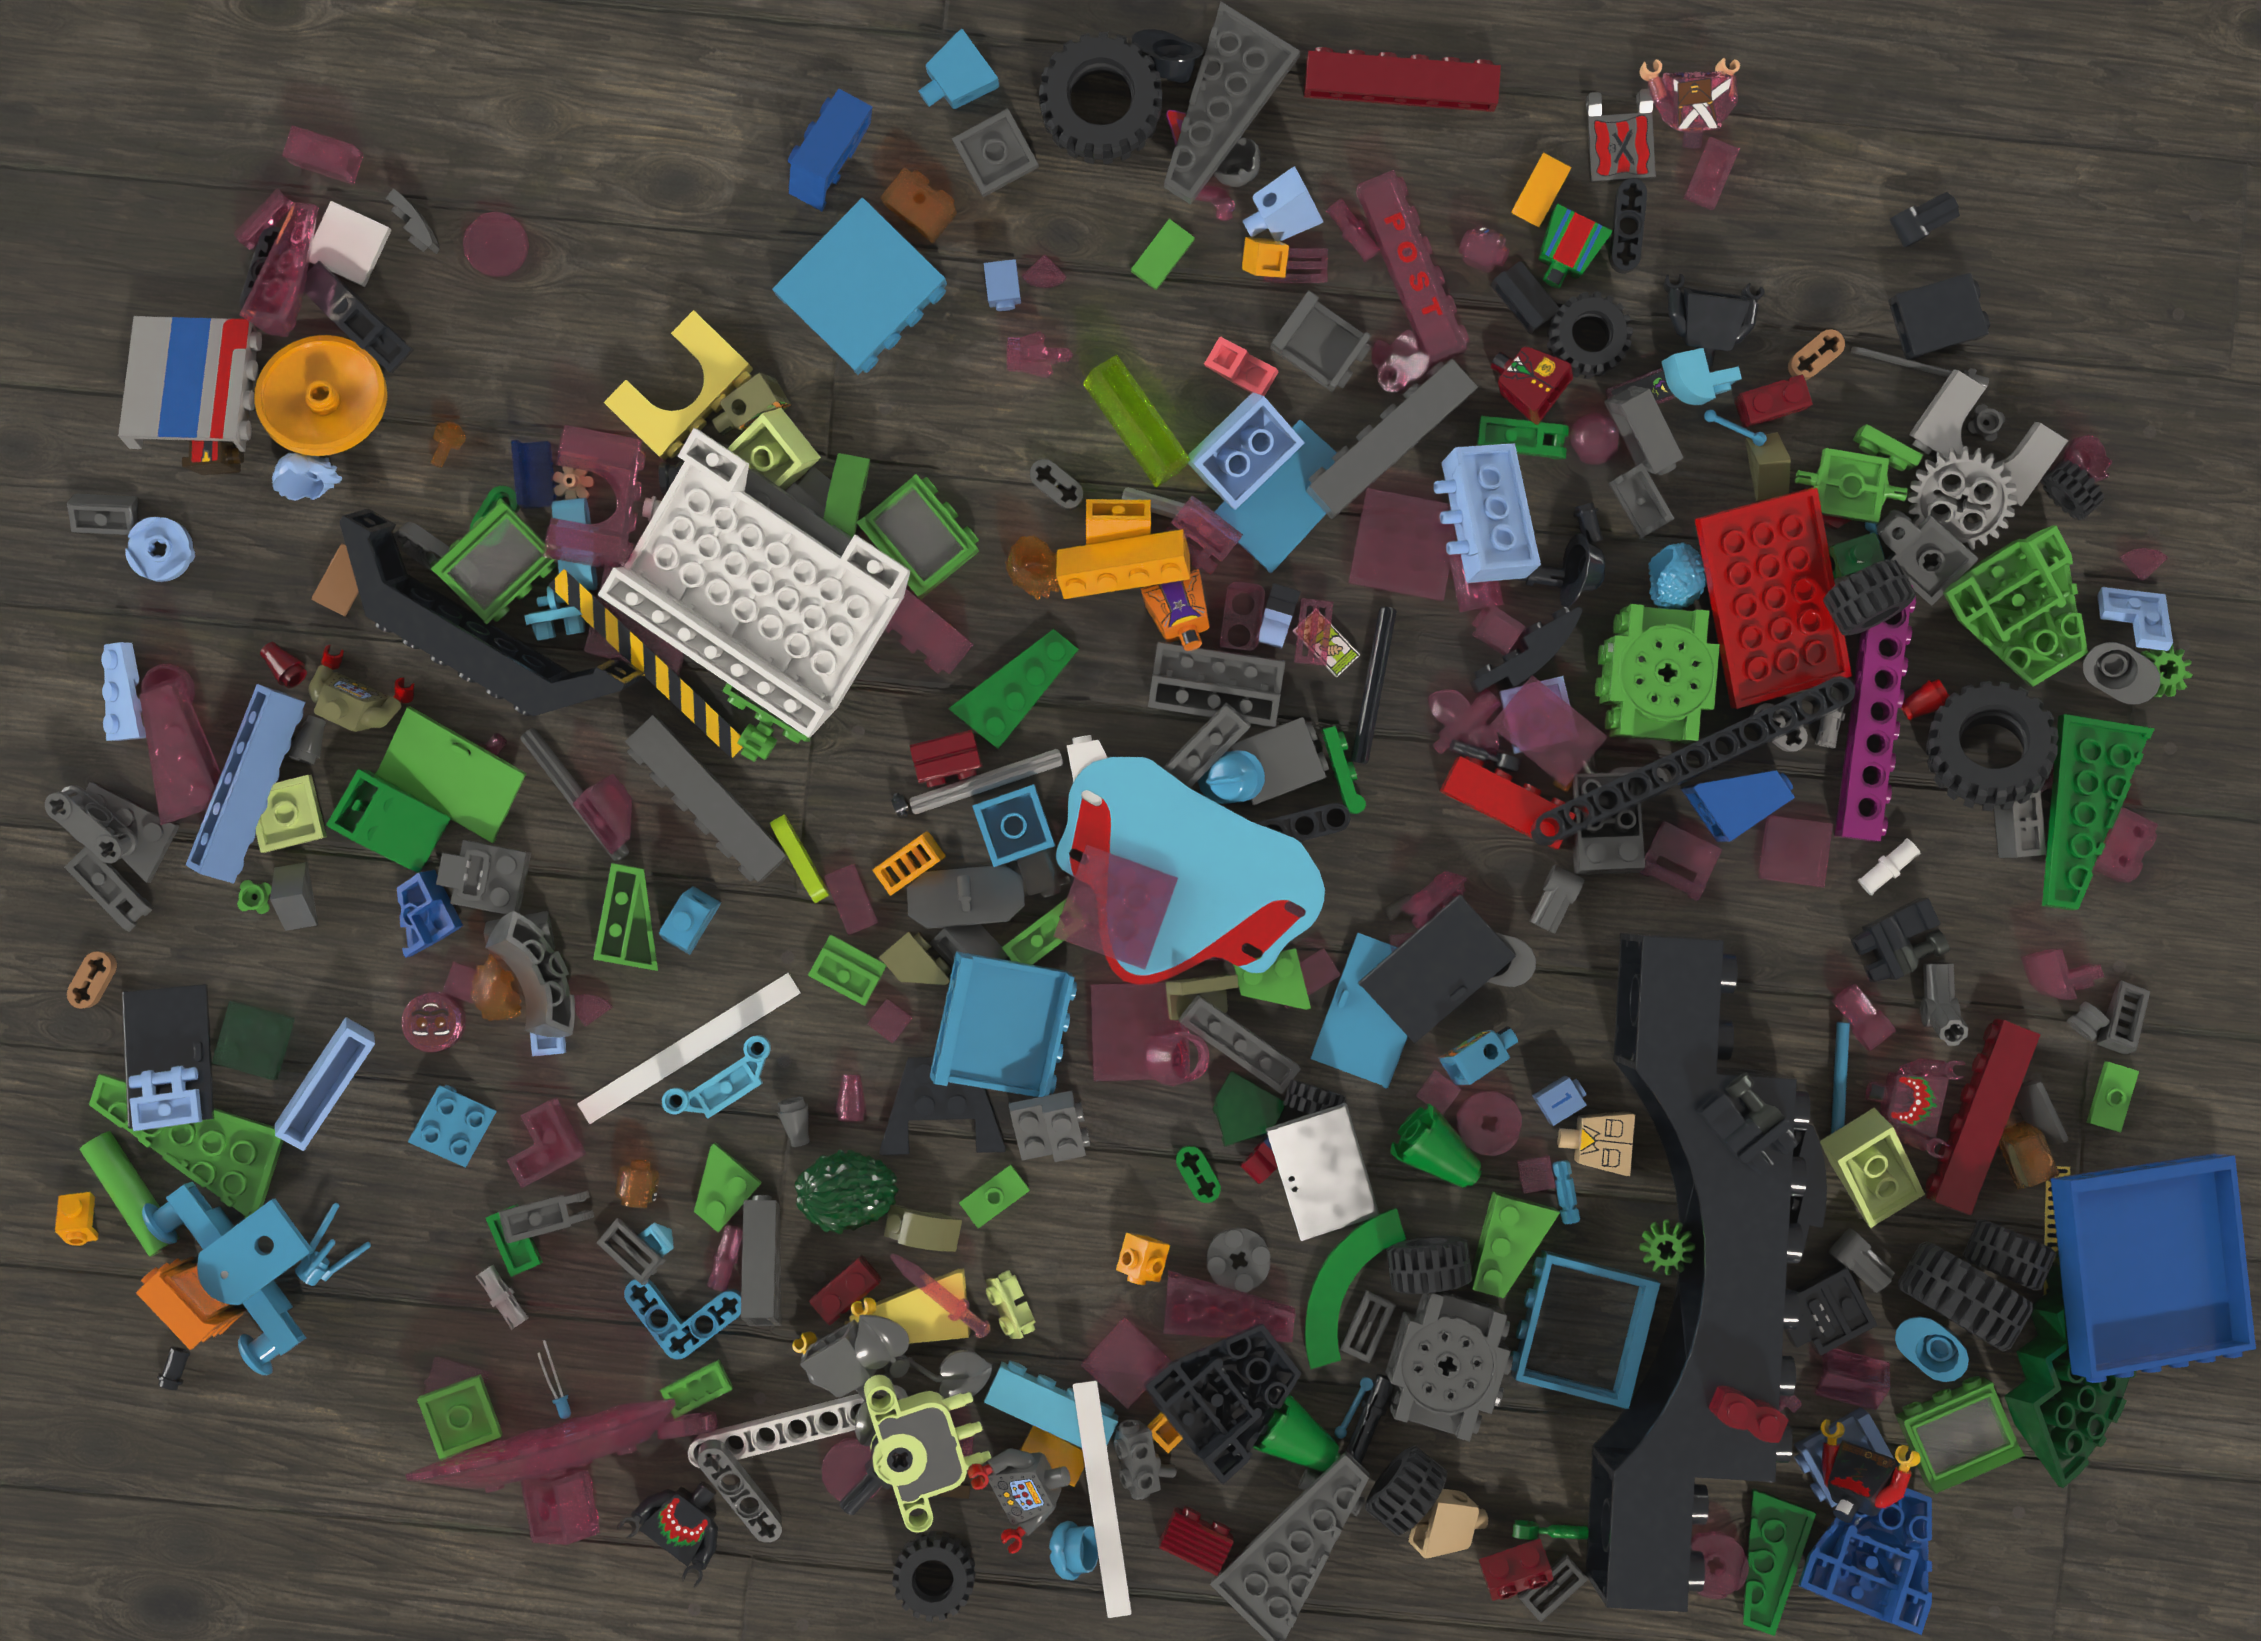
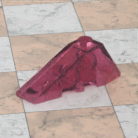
(282, 280)

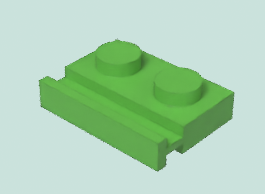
(847, 970)

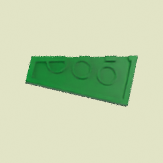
(1010, 693)
(1774, 1553)

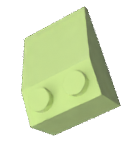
(775, 448)
(1872, 1166)

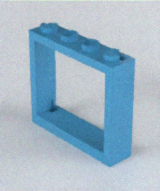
(1634, 1342)

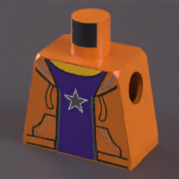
(1179, 610)

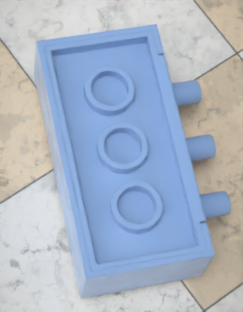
(1488, 513)

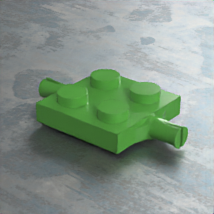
(1852, 485)

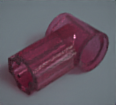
(1868, 1024)

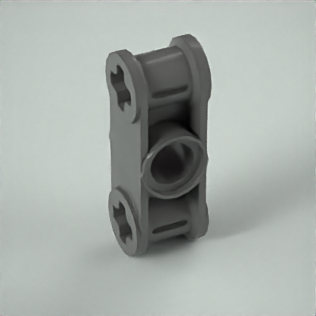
(91, 823)

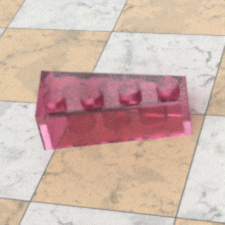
(178, 752)

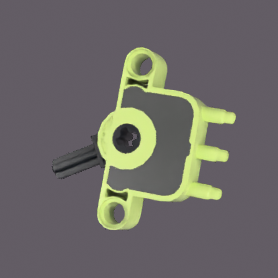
(930, 1445)

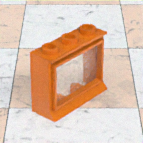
(184, 1305)

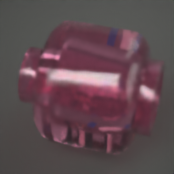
(1484, 249)

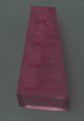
(929, 634)

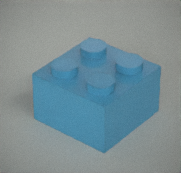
(1014, 825)

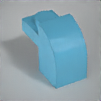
(1690, 377)

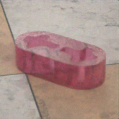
(688, 1425)

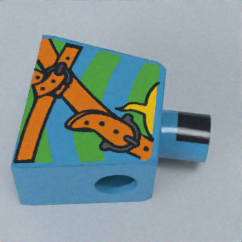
(1467, 1061)

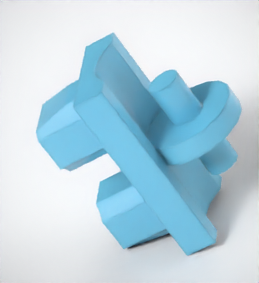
(543, 620)

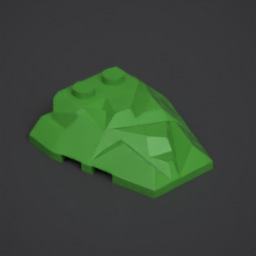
(2024, 605)

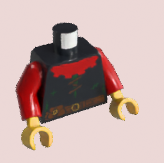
(1861, 1477)

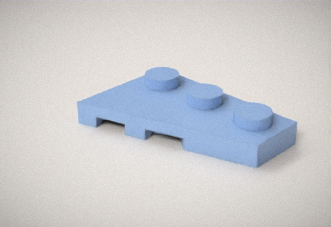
(119, 692)

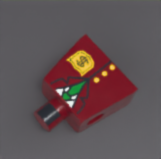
(1532, 380)

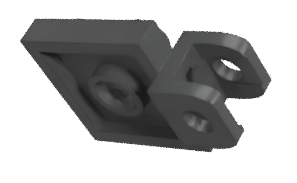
(1913, 542)

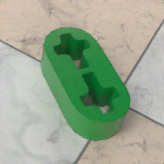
(1204, 1170)

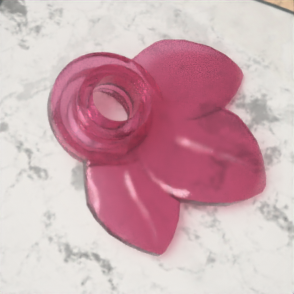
(1399, 357)

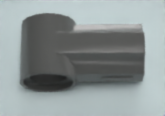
(1559, 891)
(1856, 1255)

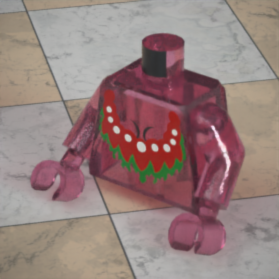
(1915, 1100)

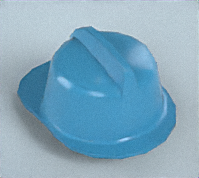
(1233, 778)
(1932, 1348)

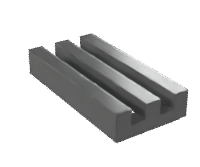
(650, 1268)
(1378, 1301)
(1561, 1596)

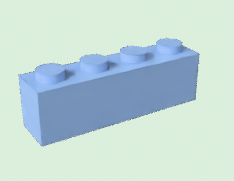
(324, 1084)

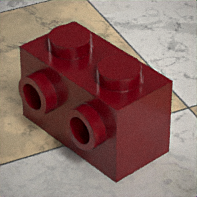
(1516, 1570)

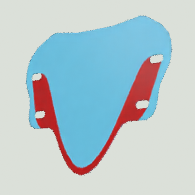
(1227, 868)

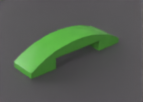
(846, 492)

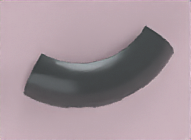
(539, 972)

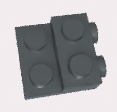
(1050, 1127)

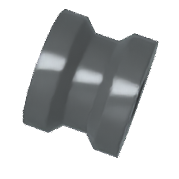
(2088, 1021)

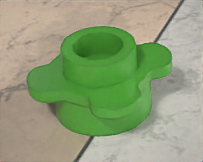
(246, 901)

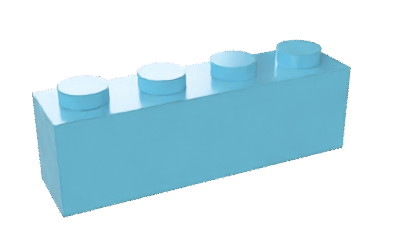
(1041, 1403)

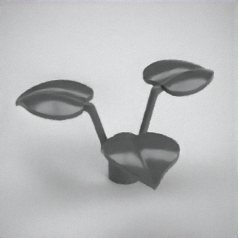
(884, 1344)

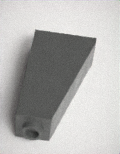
(761, 1262)

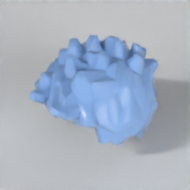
(304, 476)

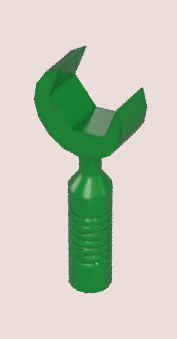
(1530, 1530)

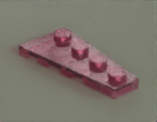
(1217, 1311)

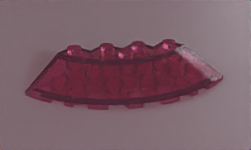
(548, 1449)

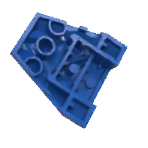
(1877, 1563)

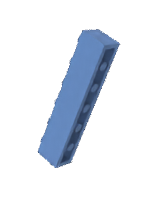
(245, 784)

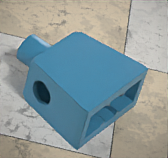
(958, 73)
(689, 919)

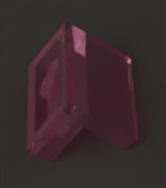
(1854, 1379)

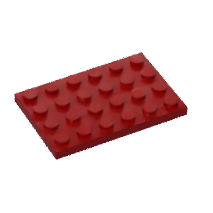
(1766, 593)

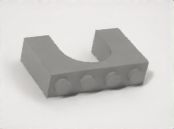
(1942, 425)

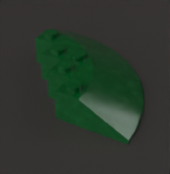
(2058, 1410)

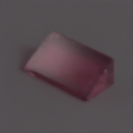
(265, 216)

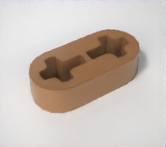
(1812, 349)
(85, 975)

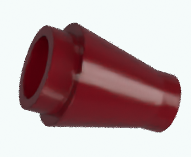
(284, 666)

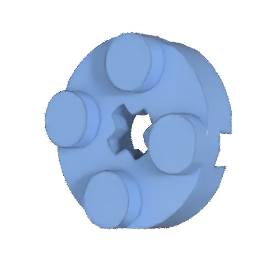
(141, 545)

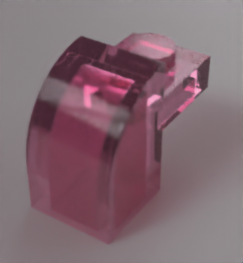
(2051, 977)

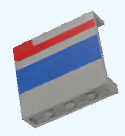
(189, 380)

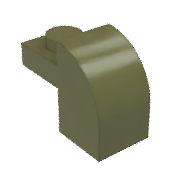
(922, 1229)

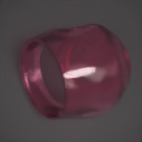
(1169, 1058)

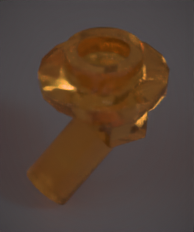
(449, 436)

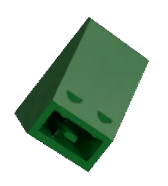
(388, 820)

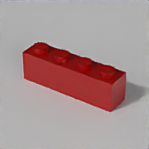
(1499, 797)

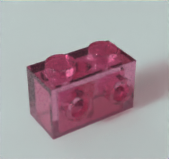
(2126, 847)

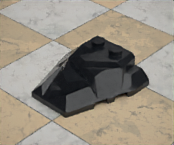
(1225, 1396)

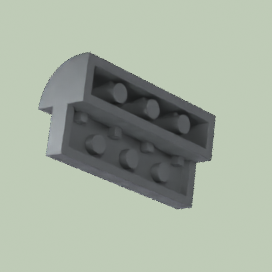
(1208, 678)

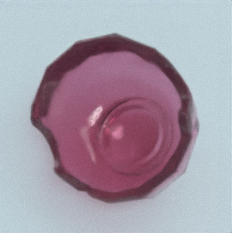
(1594, 438)
(2089, 455)

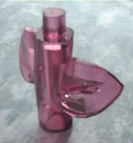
(1465, 721)

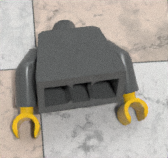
(832, 1359)

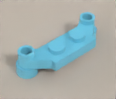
(725, 1086)

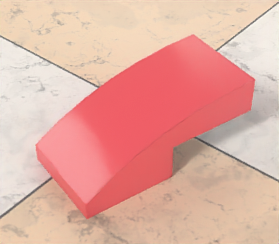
(1240, 367)

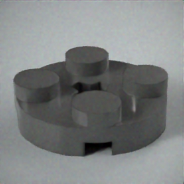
(1256, 1254)

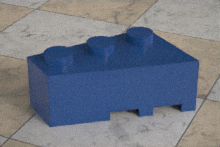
(827, 147)

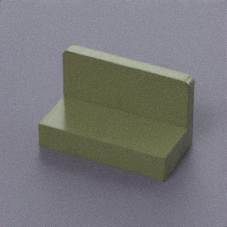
(1212, 988)

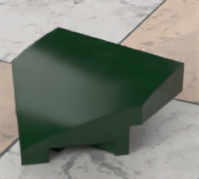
(1245, 1110)

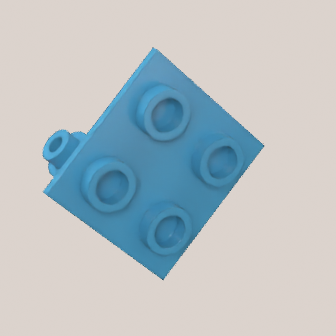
(452, 1125)

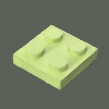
(290, 815)

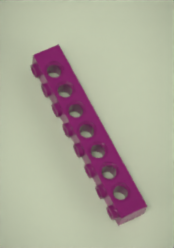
(1853, 789)

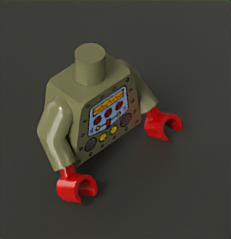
(352, 702)

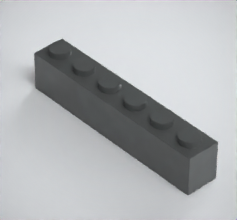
(1391, 439)
(706, 798)

